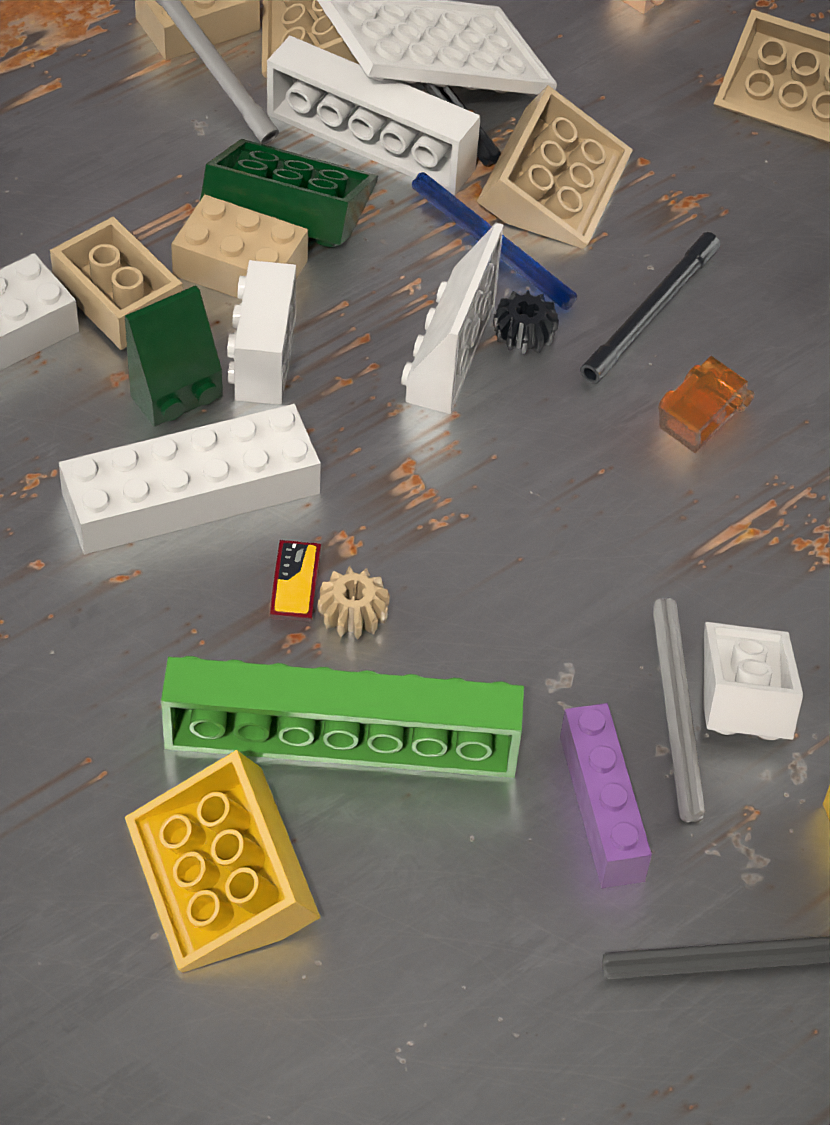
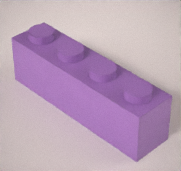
(605, 796)

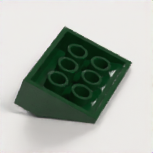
(291, 188)

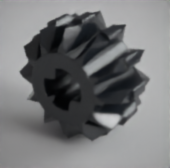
(525, 322)

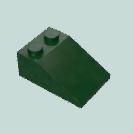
(172, 357)

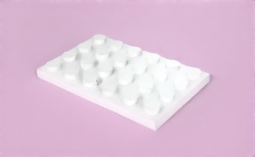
(438, 44)

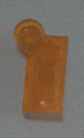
(703, 403)

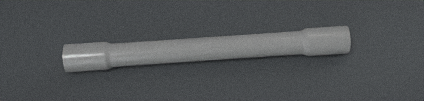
(252, 113)

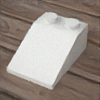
(750, 682)

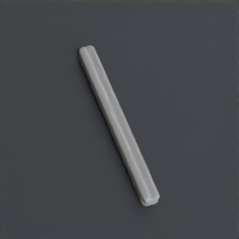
(678, 711)

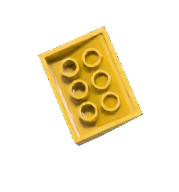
(221, 864)

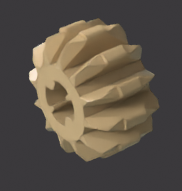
(353, 602)

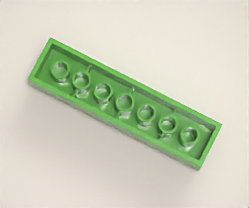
(342, 716)

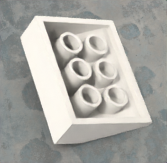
(455, 327)

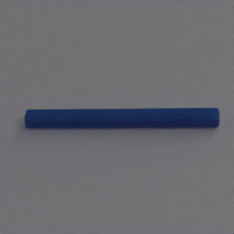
(510, 253)

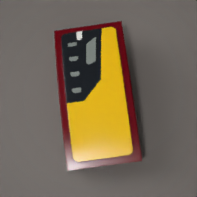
(295, 581)

